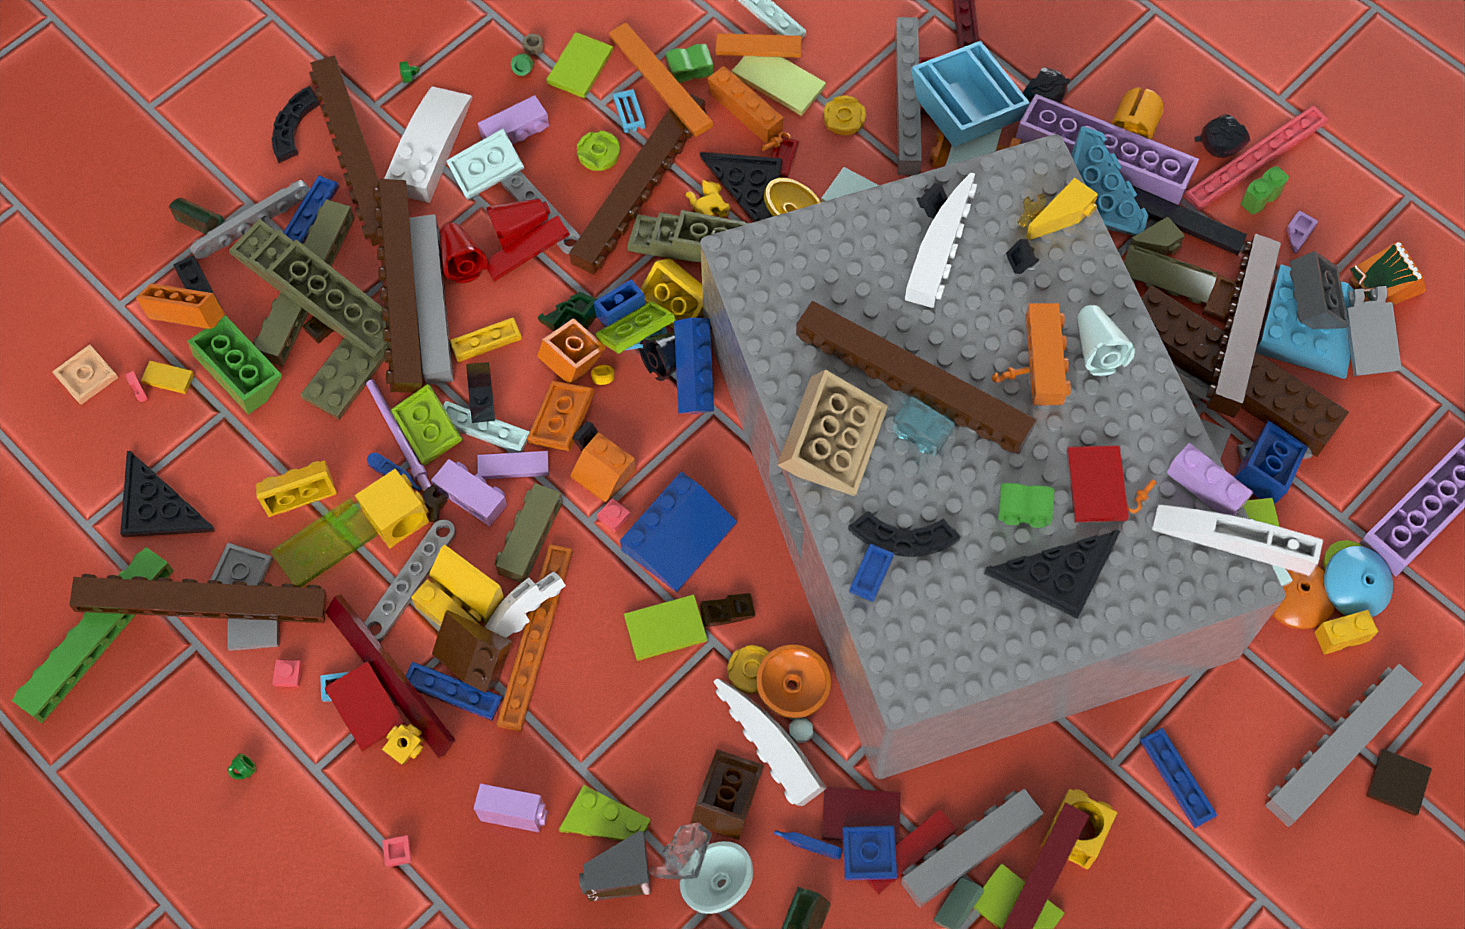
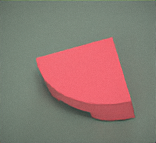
(137, 386)

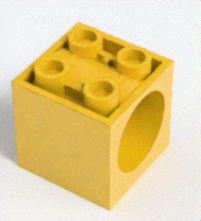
(393, 507)
(1100, 816)

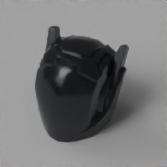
(1047, 84)
(1223, 136)

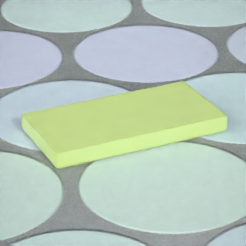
(780, 81)

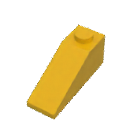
(1064, 210)
(435, 603)

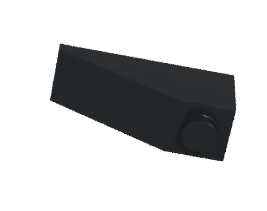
(480, 392)

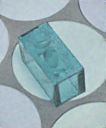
(922, 426)

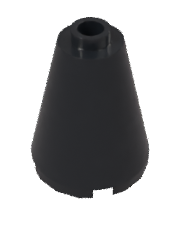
(659, 355)

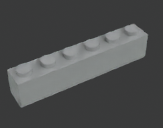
(970, 848)

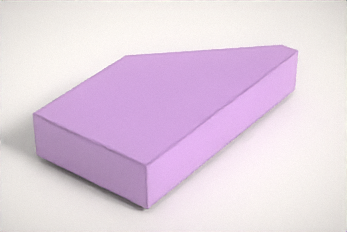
(1300, 229)

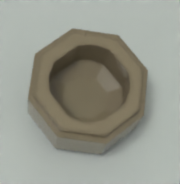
(533, 44)

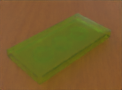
(323, 543)

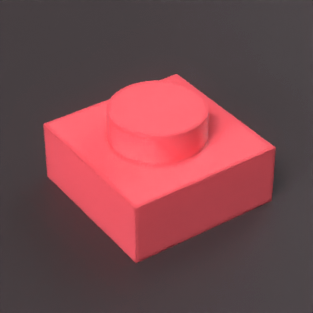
(613, 515)
(287, 673)
(397, 851)

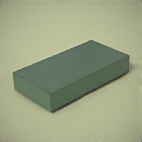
(958, 904)

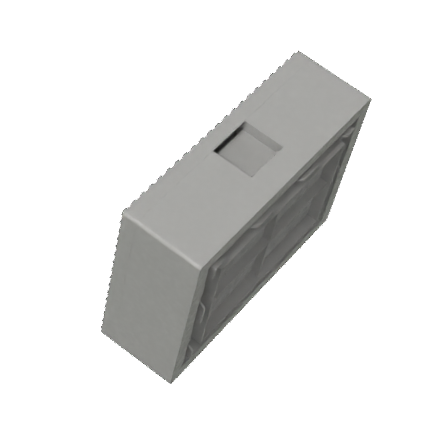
(944, 647)

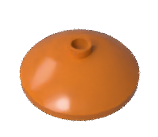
(1305, 608)
(797, 666)

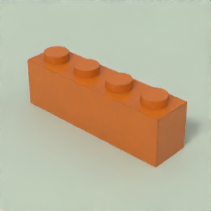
(745, 104)
(180, 306)
(1046, 354)

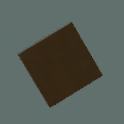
(1399, 782)

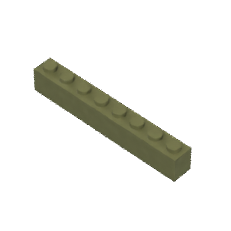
(286, 317)

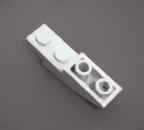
(511, 613)

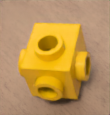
(395, 747)

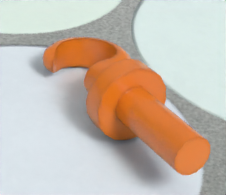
(775, 141)
(1011, 374)
(1142, 495)

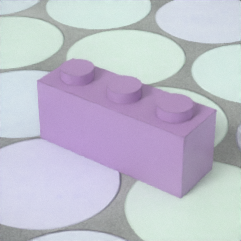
(517, 121)
(1209, 481)
(470, 492)

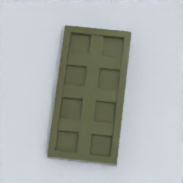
(342, 378)

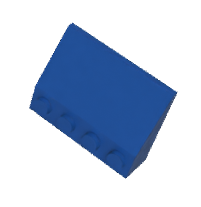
(677, 532)

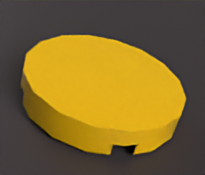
(844, 115)
(744, 666)

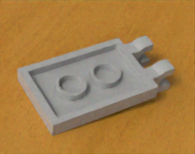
(1372, 333)

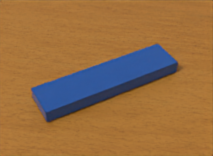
(306, 214)
(453, 691)
(1178, 778)

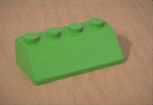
(235, 364)

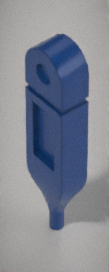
(384, 466)
(811, 844)

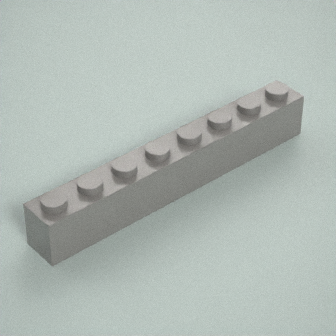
(907, 105)
(430, 300)
(1343, 745)

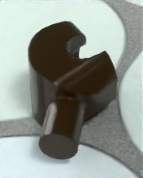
(432, 503)

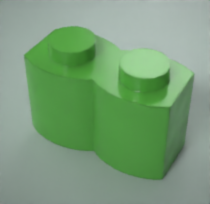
(689, 63)
(1264, 190)
(1026, 504)

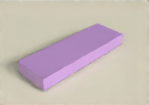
(513, 465)

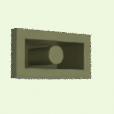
(1160, 238)

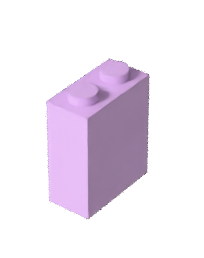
(510, 808)

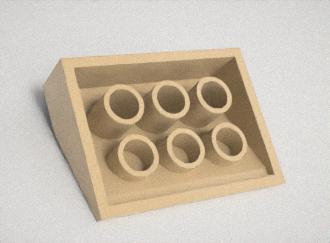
(832, 434)

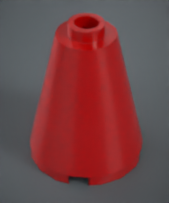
(517, 219)
(460, 254)

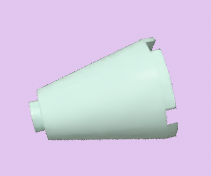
(1102, 342)

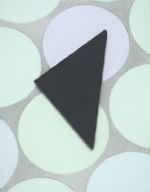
(745, 179)
(154, 507)
(1059, 574)

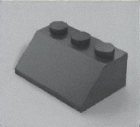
(1318, 292)

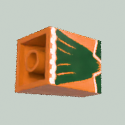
(1391, 269)

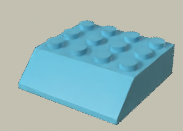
(968, 93)
(1291, 341)

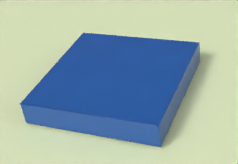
(869, 853)

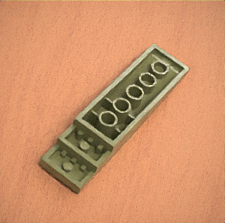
(676, 235)
(312, 285)

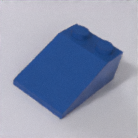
(1271, 463)

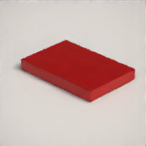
(1097, 484)
(364, 706)

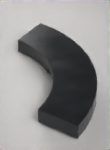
(288, 120)
(904, 542)

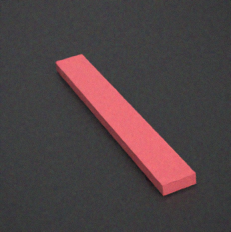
(1255, 158)

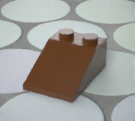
(471, 651)
(727, 794)

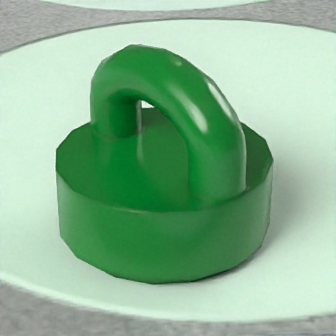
(522, 64)
(407, 71)
(243, 765)

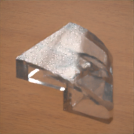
(684, 853)

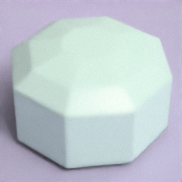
(800, 730)

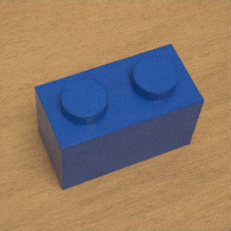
(619, 303)

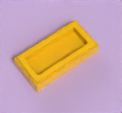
(167, 377)

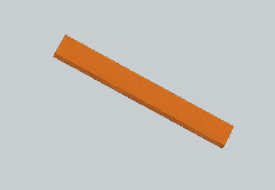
(661, 79)
(533, 646)

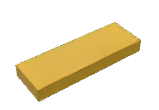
(485, 339)

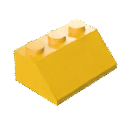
(674, 290)
(295, 488)
(466, 584)

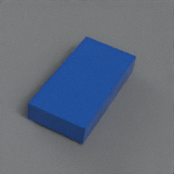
(871, 572)

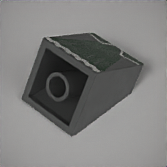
(618, 871)

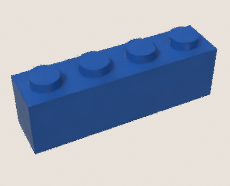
(694, 366)

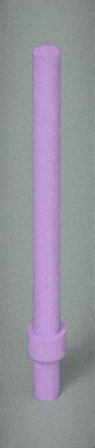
(417, 470)

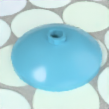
(1347, 582)

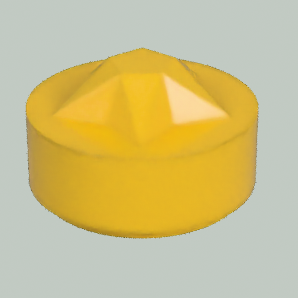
(602, 374)

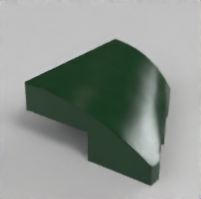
(578, 307)

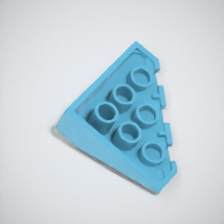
(1102, 175)

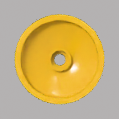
(787, 195)

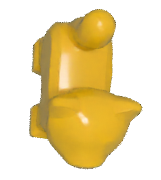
(711, 202)

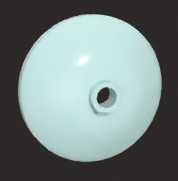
(724, 865)

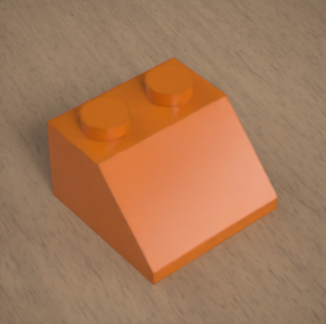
(570, 351)
(603, 468)

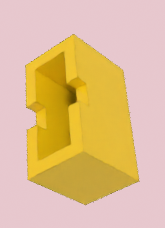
(1346, 632)

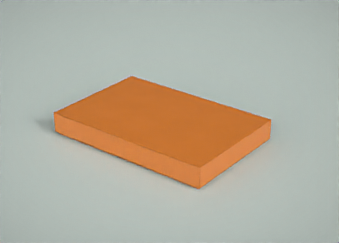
(560, 415)

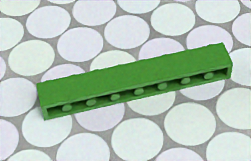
(82, 646)

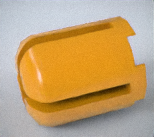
(1139, 115)

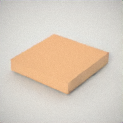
(85, 374)

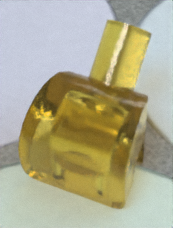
(1032, 209)

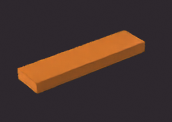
(758, 45)

